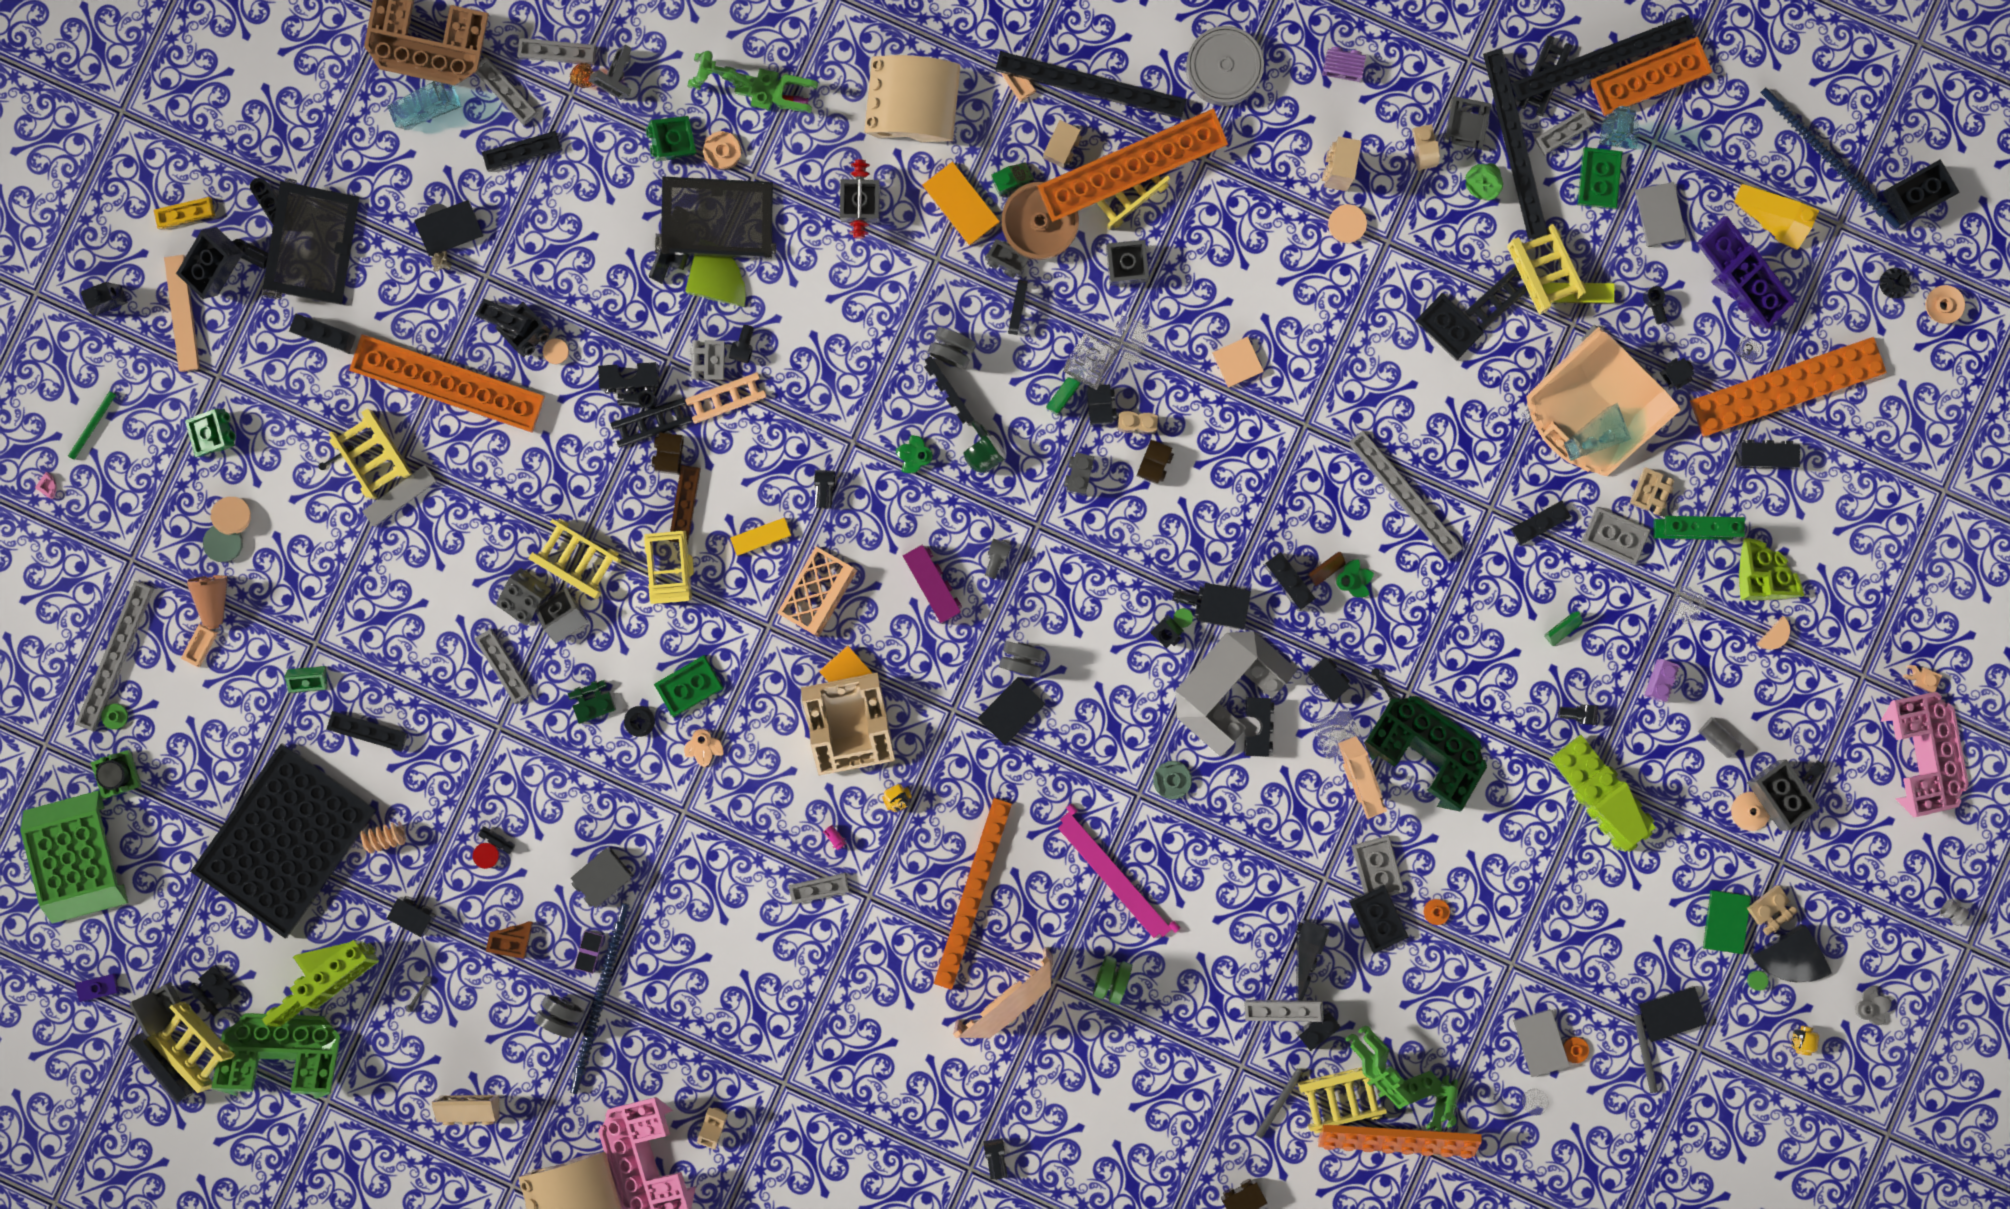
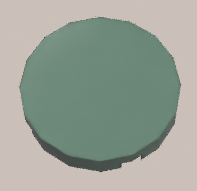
(222, 546)
(1172, 780)

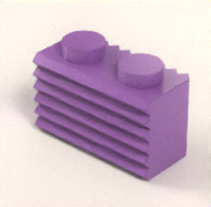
(1344, 64)
(1661, 680)

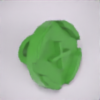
(1484, 181)

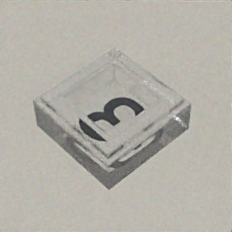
(1748, 349)

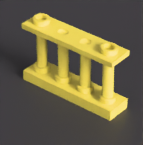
(1117, 221)
(1533, 282)
(379, 437)
(575, 577)
(174, 1052)
(1328, 1083)

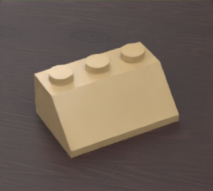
(466, 1109)

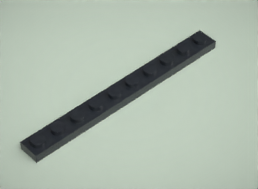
(1603, 58)
(1090, 85)
(1515, 144)

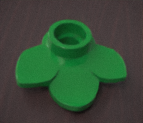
(911, 453)
(1357, 578)

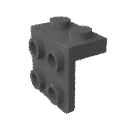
(522, 596)
(153, 1009)

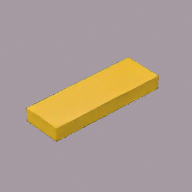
(184, 213)
(760, 536)

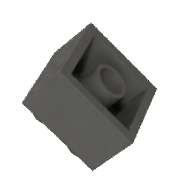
(1127, 262)

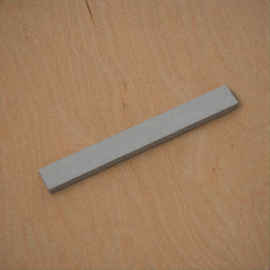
(1405, 495)
(114, 655)

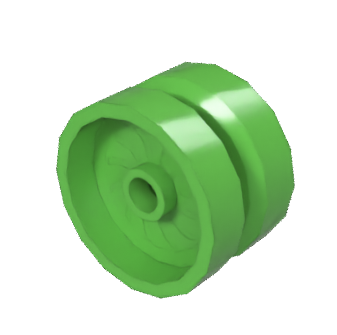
(1110, 979)

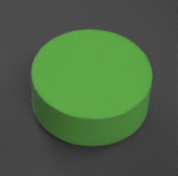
(1183, 617)
(1757, 980)

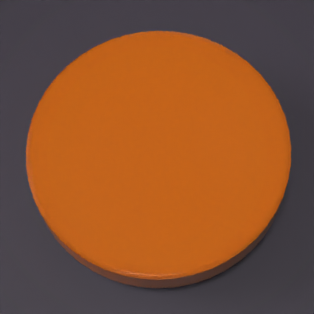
(1436, 911)
(1576, 1049)

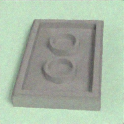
(1660, 214)
(1615, 536)
(1377, 865)
(1541, 1043)

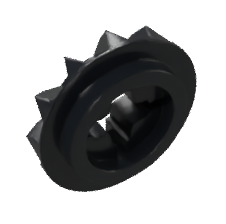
(1886, 283)
(632, 715)

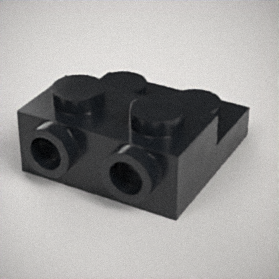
(536, 332)

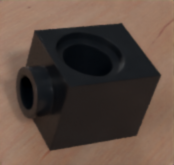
(1169, 624)

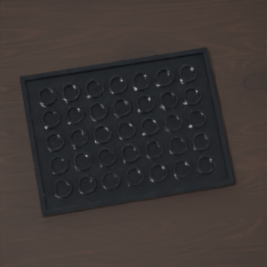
(283, 840)

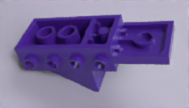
(1744, 274)

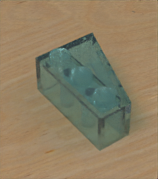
(424, 105)
(1620, 129)
(1599, 434)

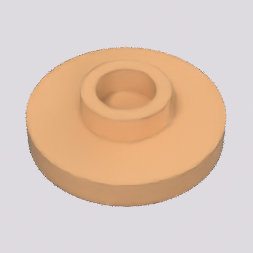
(555, 351)

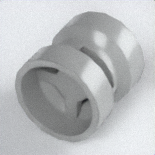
(1954, 912)

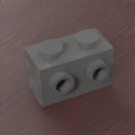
(1080, 474)

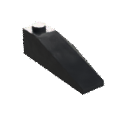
(1309, 943)

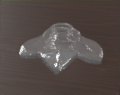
(1684, 605)

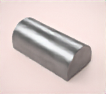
(1720, 738)

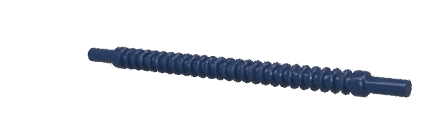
(1881, 210)
(580, 1069)

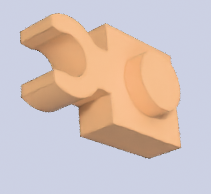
(1924, 678)

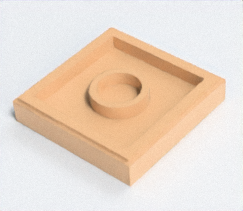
(1237, 362)

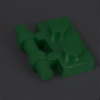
(594, 707)

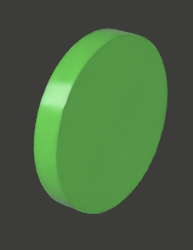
(114, 716)

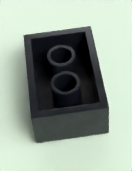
(1920, 192)
(209, 262)

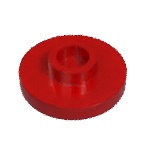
(485, 855)

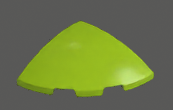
(716, 280)
(1766, 574)

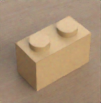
(1062, 143)

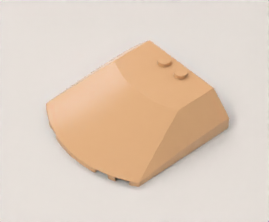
(1586, 384)
(1010, 1003)

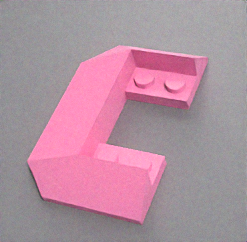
(1937, 753)
(631, 1159)

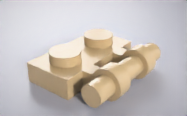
(1646, 490)
(1770, 904)

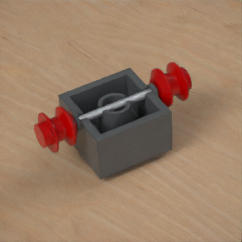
(859, 200)

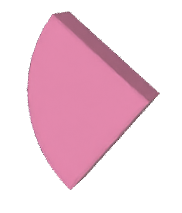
(47, 485)

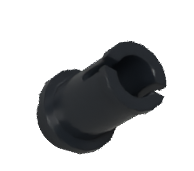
(1184, 597)
(1815, 771)

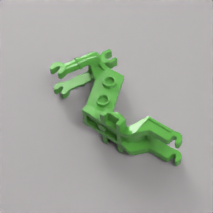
(762, 89)
(1403, 1091)

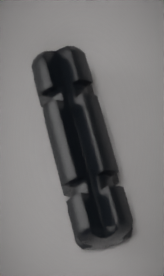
(496, 840)

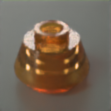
(580, 75)

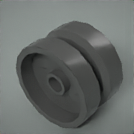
(951, 348)
(1022, 659)
(559, 1016)

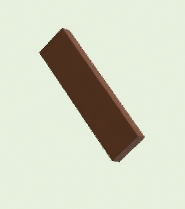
(685, 500)

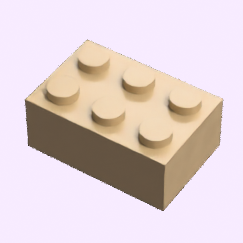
(1342, 163)

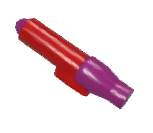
(799, 99)

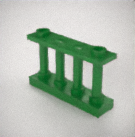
(1699, 527)

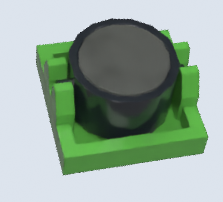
(116, 774)

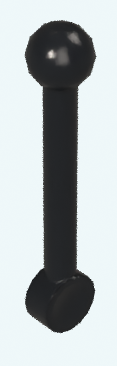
(322, 466)
(1375, 672)

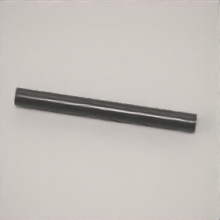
(1645, 1053)
(1279, 1103)

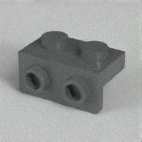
(1006, 258)

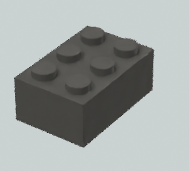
(1783, 795)

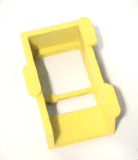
(669, 592)

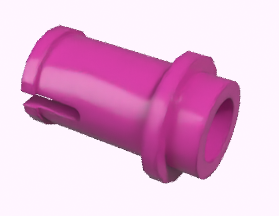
(835, 838)

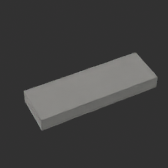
(1564, 131)
(818, 888)

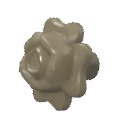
(440, 261)

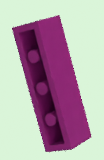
(931, 583)

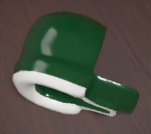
(985, 453)

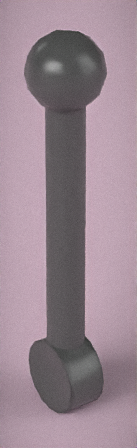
(427, 980)

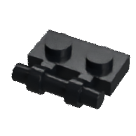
(218, 986)

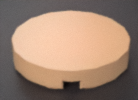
(722, 150)
(1347, 223)
(230, 515)

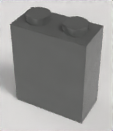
(601, 877)

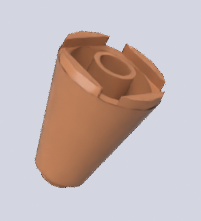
(209, 598)

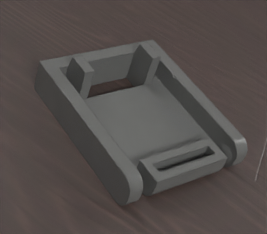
(1467, 127)

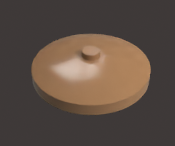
(1030, 228)

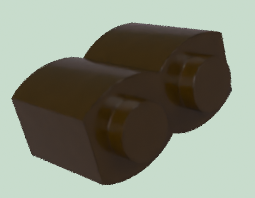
(668, 453)
(1154, 462)

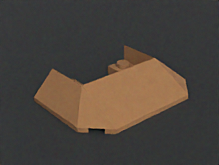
(421, 58)

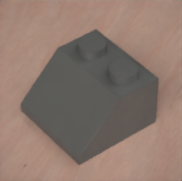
(560, 615)

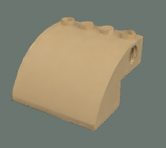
(912, 98)
(847, 724)
(576, 1184)

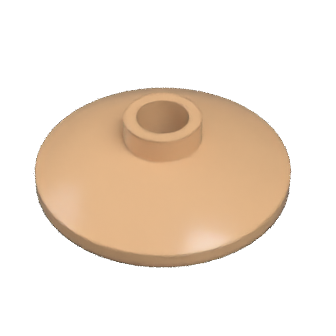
(1953, 302)
(1741, 812)

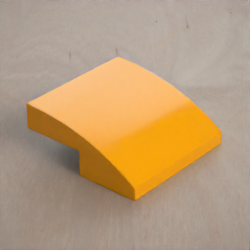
(844, 666)

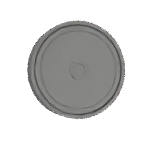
(1224, 66)

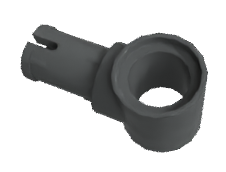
(997, 554)

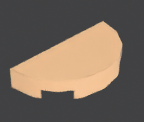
(1776, 636)

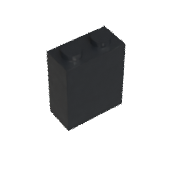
(1222, 606)

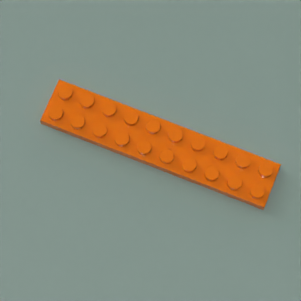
(1132, 165)
(447, 383)
(1788, 386)

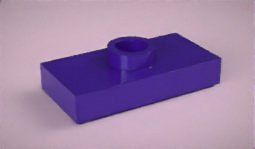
(97, 987)

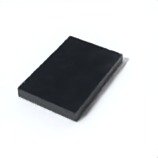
(448, 227)
(1449, 326)
(1011, 711)
(1378, 919)
(1672, 1013)

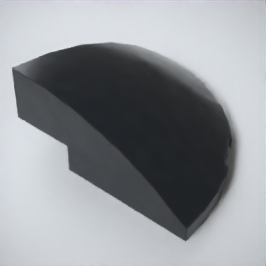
(1793, 957)

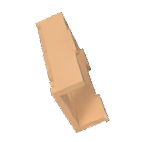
(1361, 775)

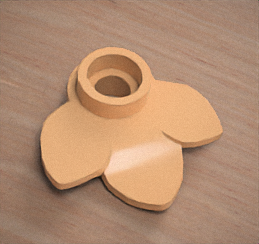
(703, 750)

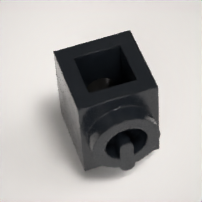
(1678, 373)

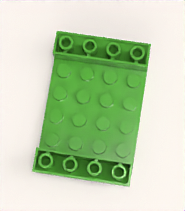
(70, 858)

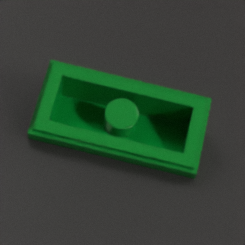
(1063, 395)
(1564, 628)
(306, 679)

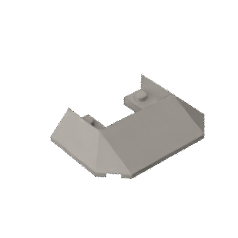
(1215, 675)

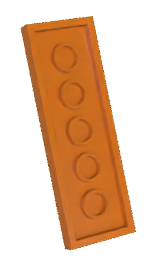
(1651, 76)

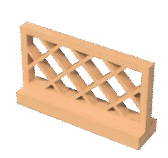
(832, 598)

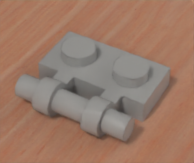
(713, 360)

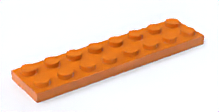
(1399, 1140)

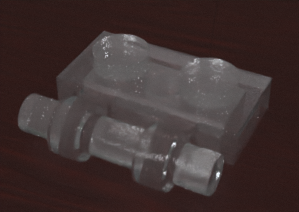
(1135, 341)

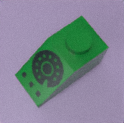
(1011, 178)

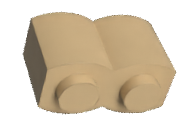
(1143, 423)

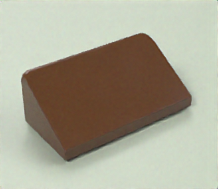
(1327, 568)

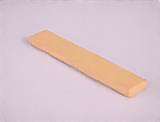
(181, 316)

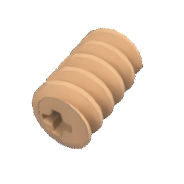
(384, 838)

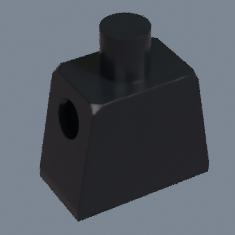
(100, 297)

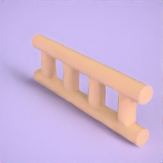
(714, 394)

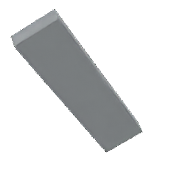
(556, 51)
(505, 91)
(399, 496)
(503, 666)
(1283, 1010)

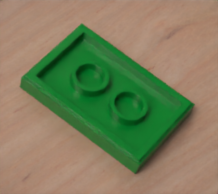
(1599, 178)
(688, 686)
(1726, 922)

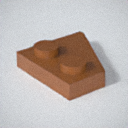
(510, 941)

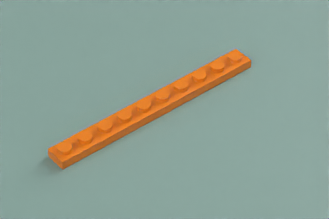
(972, 893)

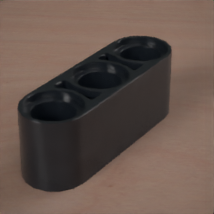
(265, 196)

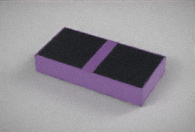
(589, 951)

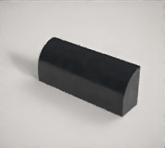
(161, 1069)

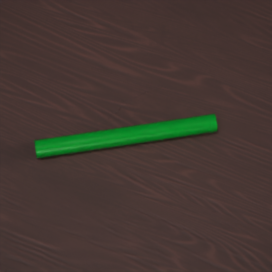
(91, 425)

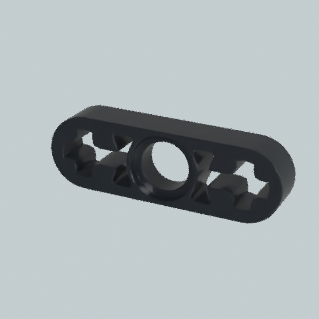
(1018, 307)

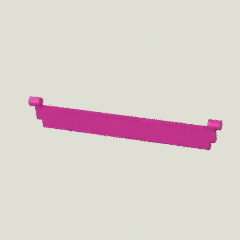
(1113, 876)

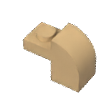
(1427, 147)
(712, 1128)

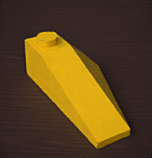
(1781, 216)

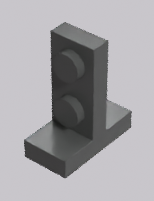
(611, 81)

